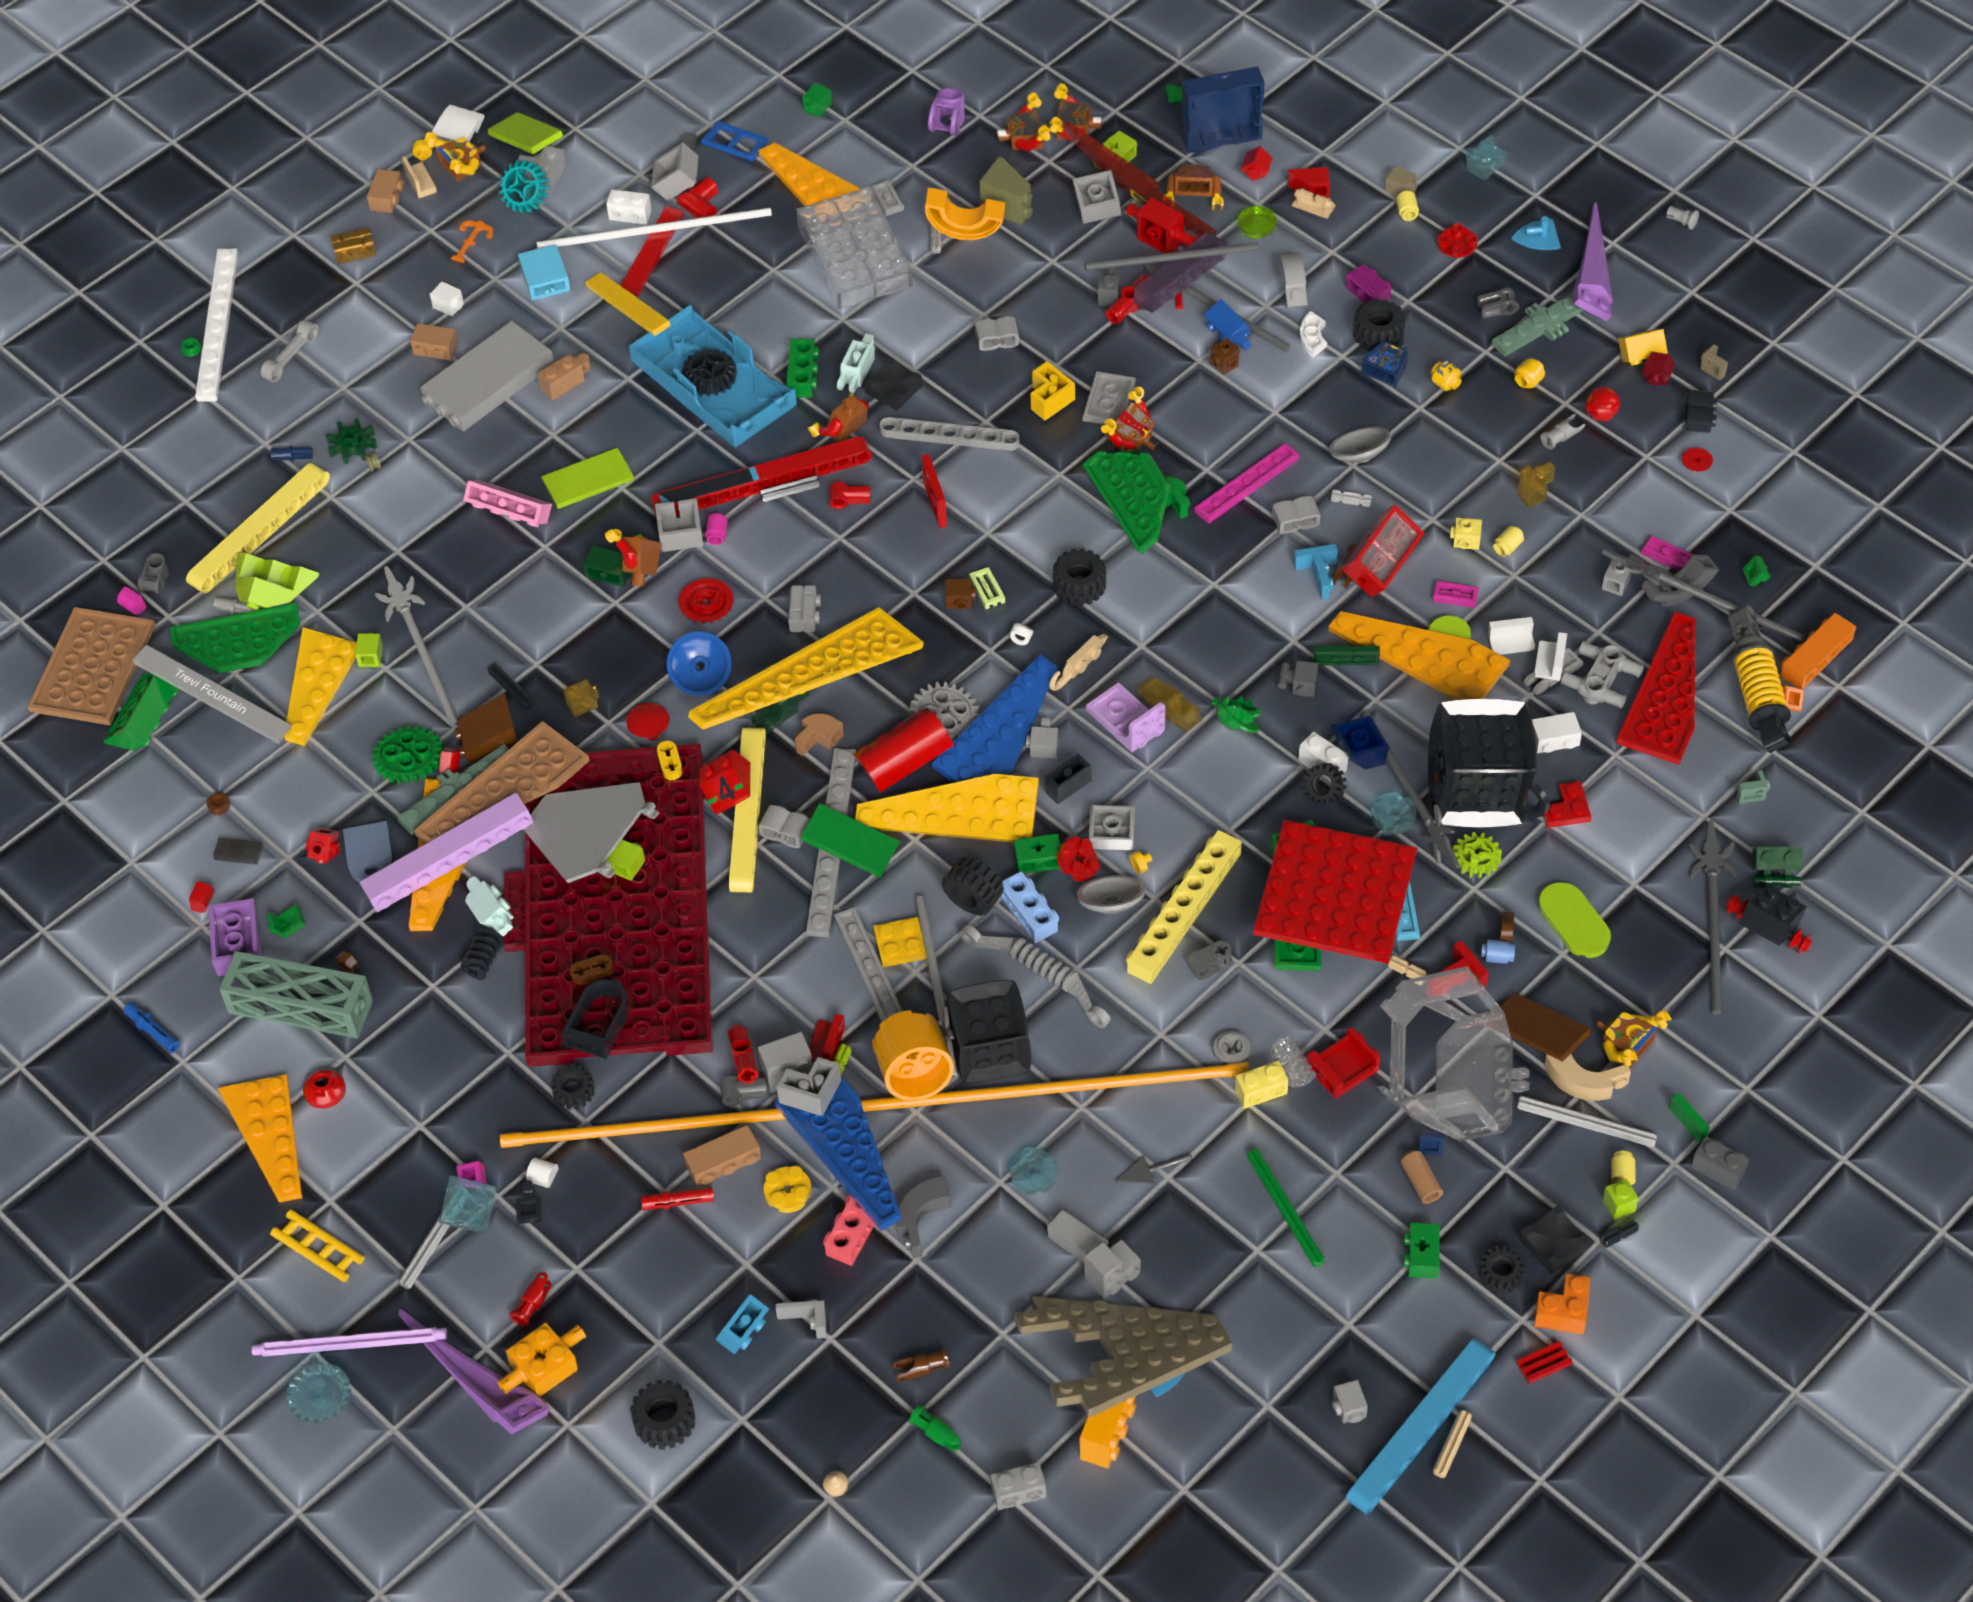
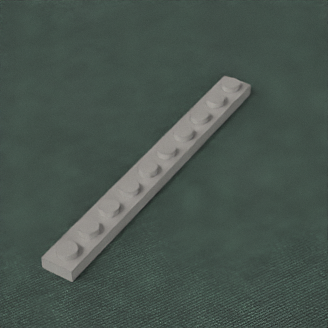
(828, 865)

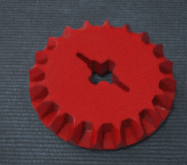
(707, 589)

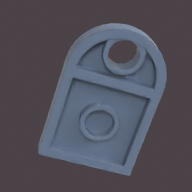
(367, 849)

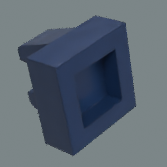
(1431, 1142)

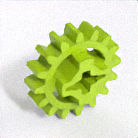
(1477, 854)

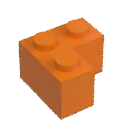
(1565, 1311)

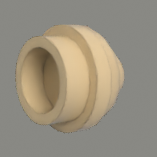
(835, 1483)

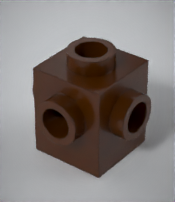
(1224, 356)

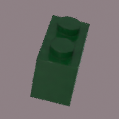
(605, 566)

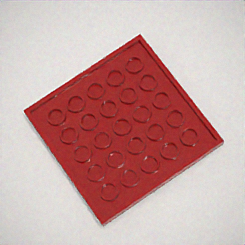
(1335, 891)

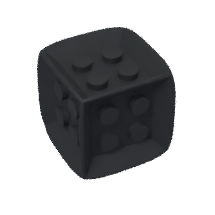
(989, 1031)

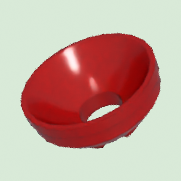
(324, 1096)

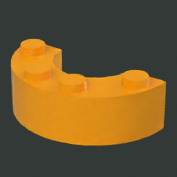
(960, 222)

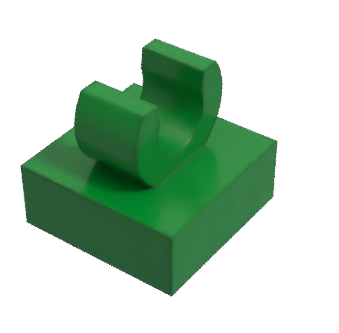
(1756, 571)

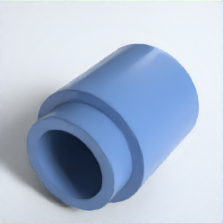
(1498, 951)

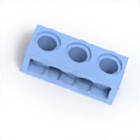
(1029, 916)

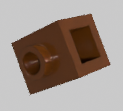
(959, 594)

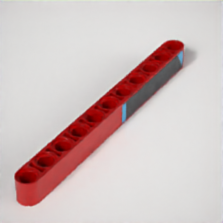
(768, 474)

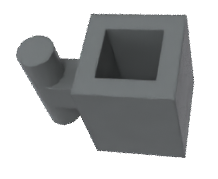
(1108, 288)
(1303, 678)

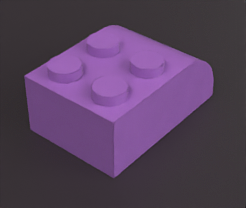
(232, 929)

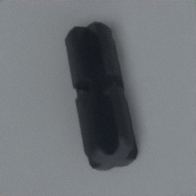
(1615, 1234)

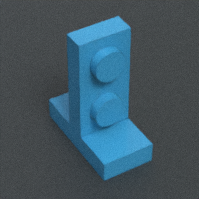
(1318, 559)

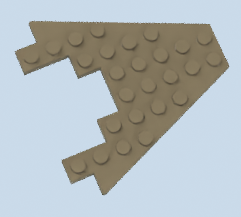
(1141, 1343)

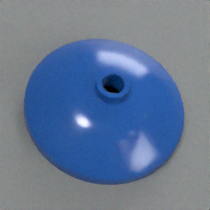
(690, 651)

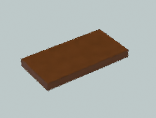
(1543, 1027)

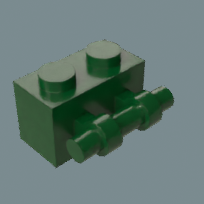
(1777, 859)

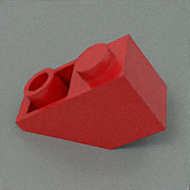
(1311, 180)

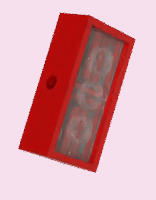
(1383, 550)

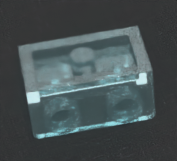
(1486, 158)

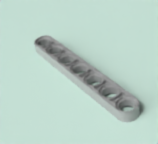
(957, 439)

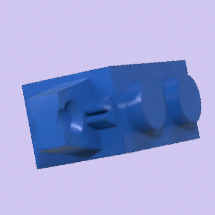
(1227, 324)

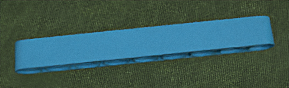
(1420, 1426)

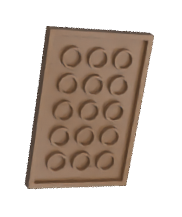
(91, 666)

